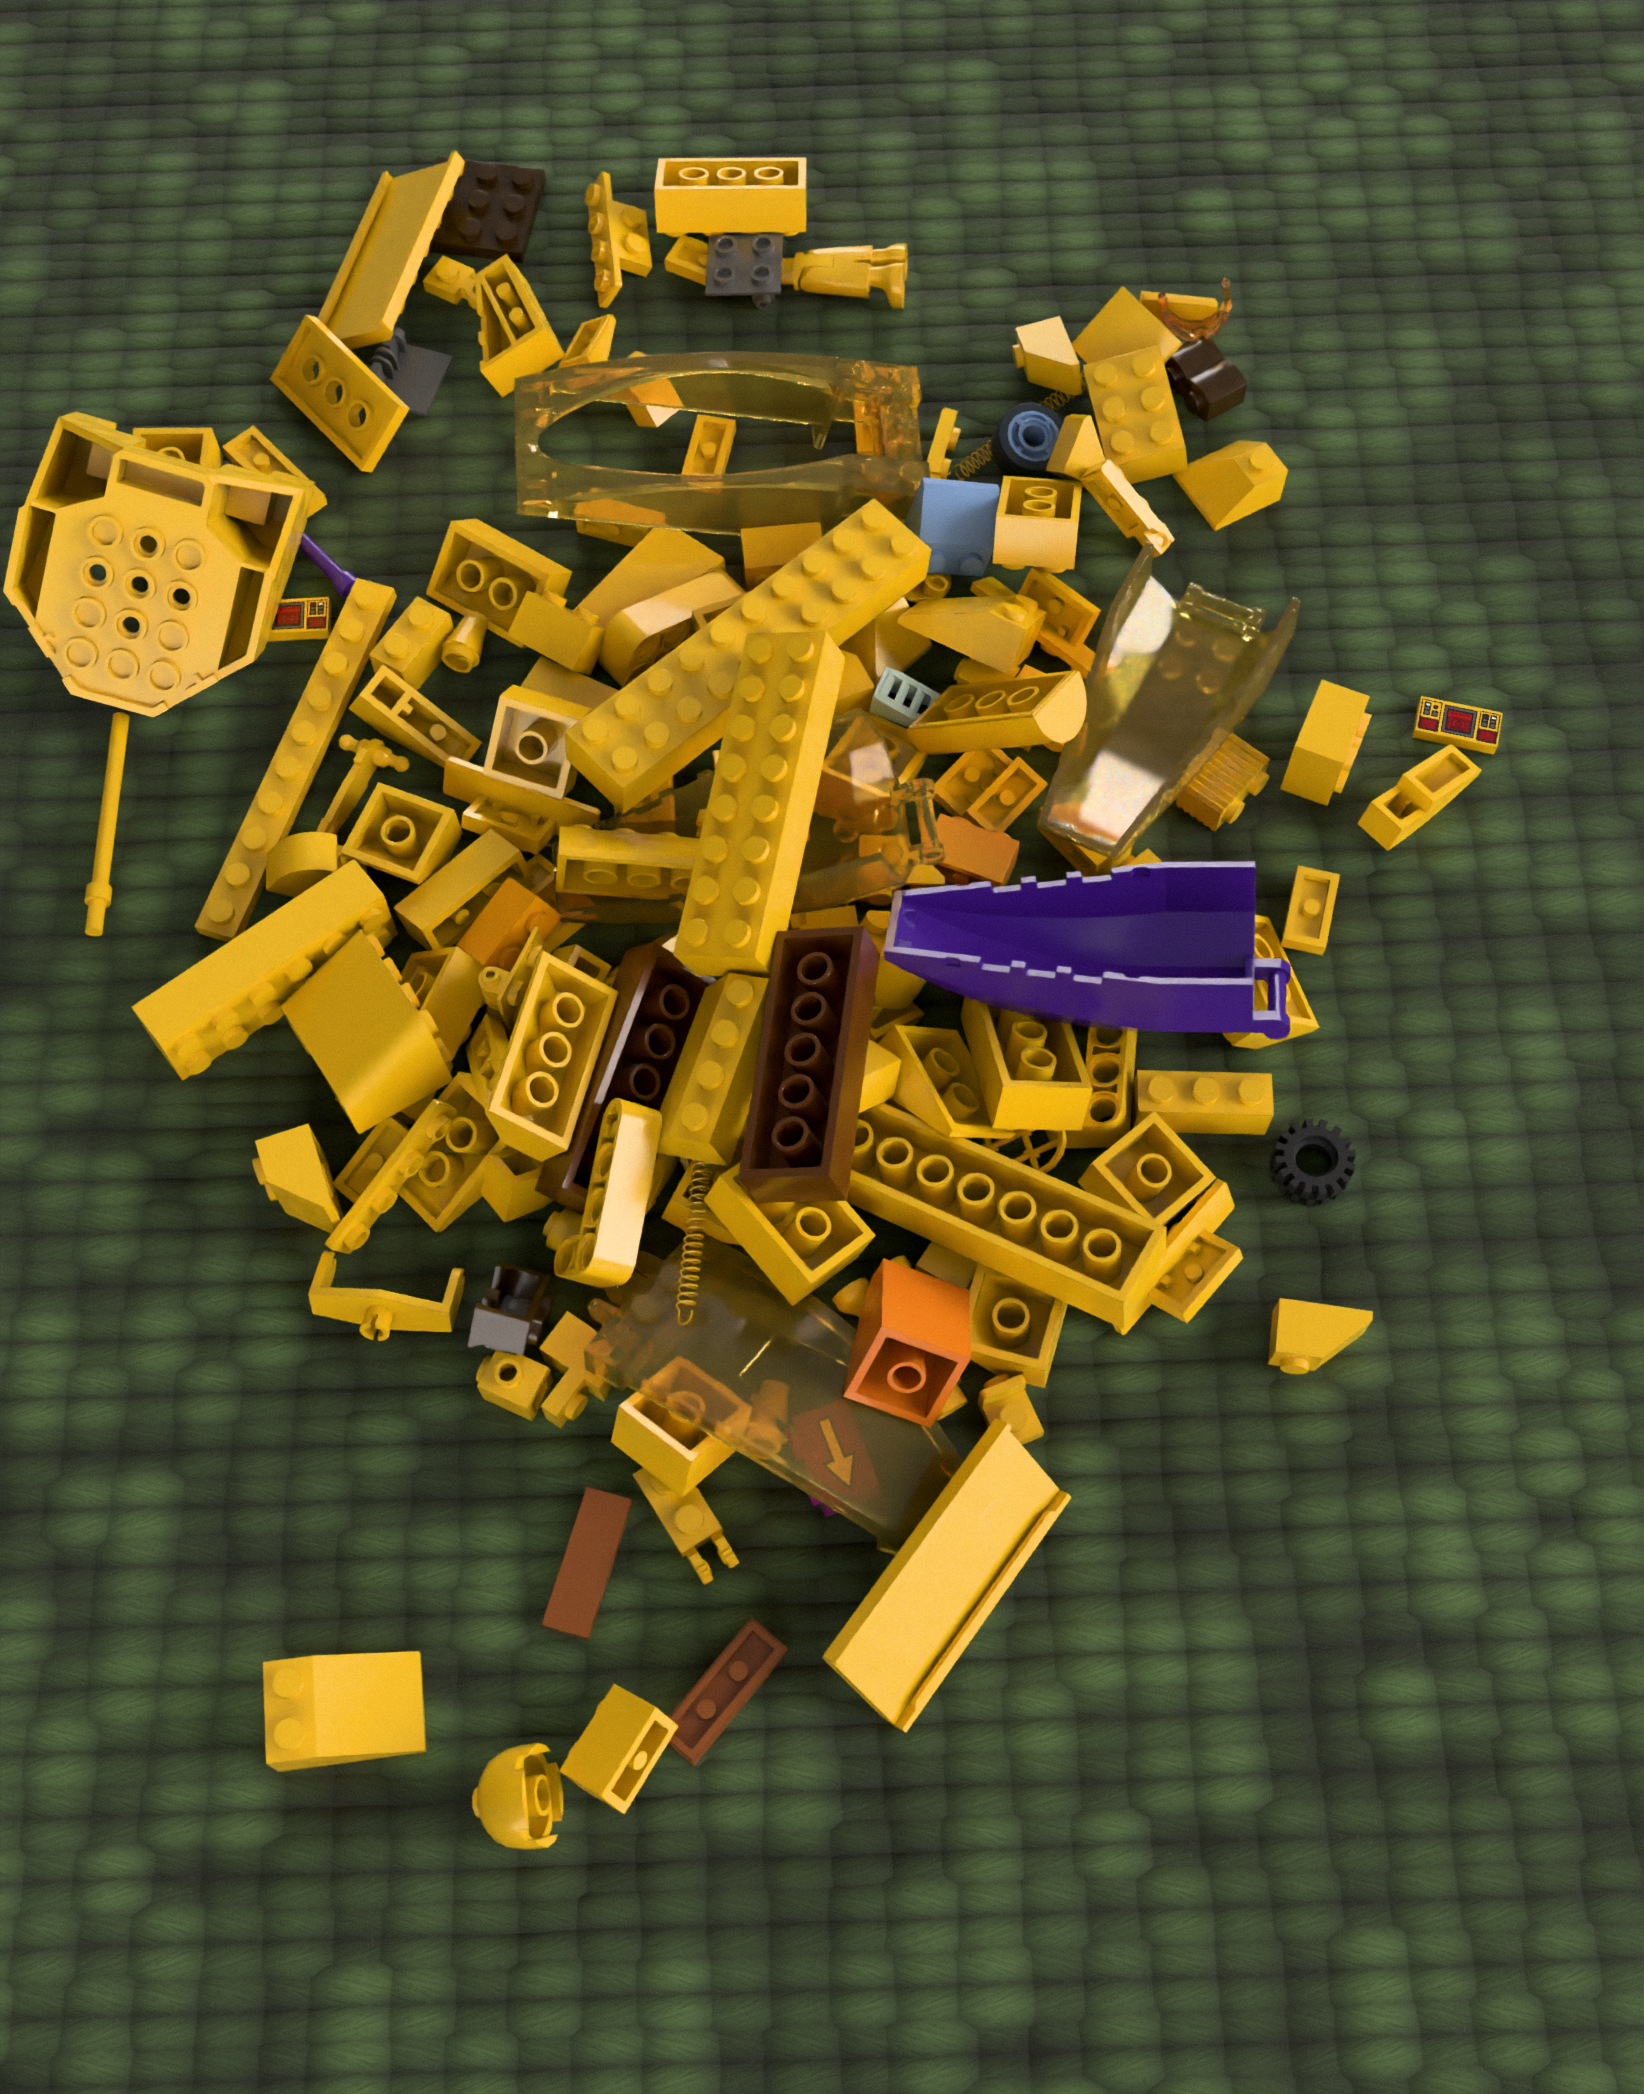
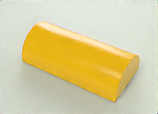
(1002, 714)

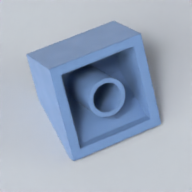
(956, 524)

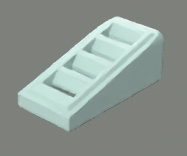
(904, 687)

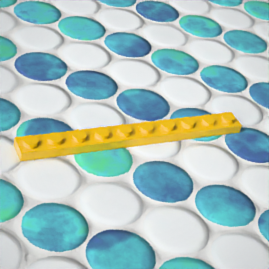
(296, 760)

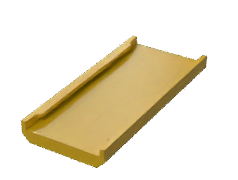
(388, 253)
(947, 1577)

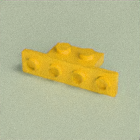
(618, 239)
(1067, 616)
(513, 812)
(381, 1168)
(1193, 1261)

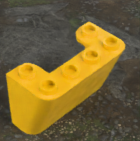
(368, 1033)

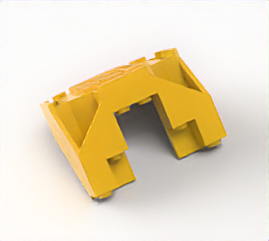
(217, 535)

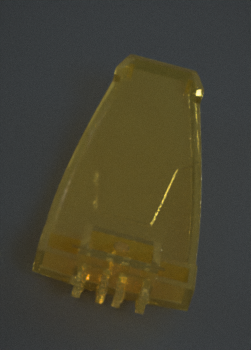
(768, 1385)

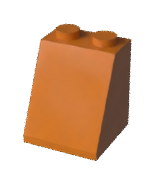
(909, 1343)

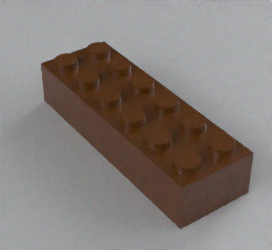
(635, 1059)
(810, 1066)

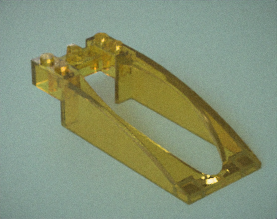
(734, 384)

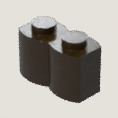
(1205, 379)

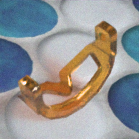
(1198, 328)

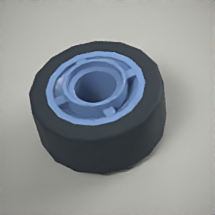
(1027, 422)

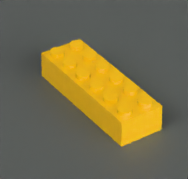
(251, 976)

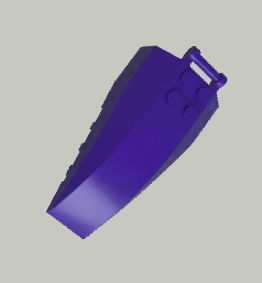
(1103, 951)

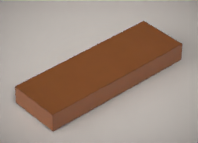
(587, 1563)
(724, 1690)

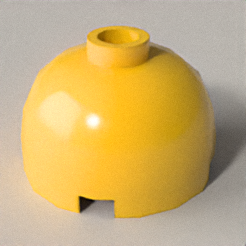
(520, 1797)

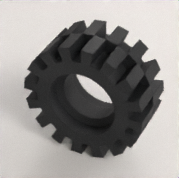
(1320, 1139)

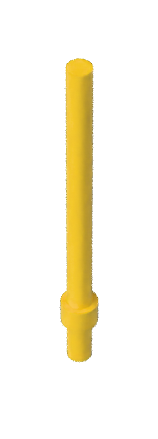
(98, 891)

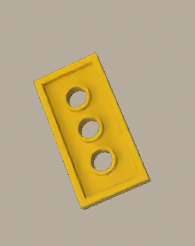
(318, 399)

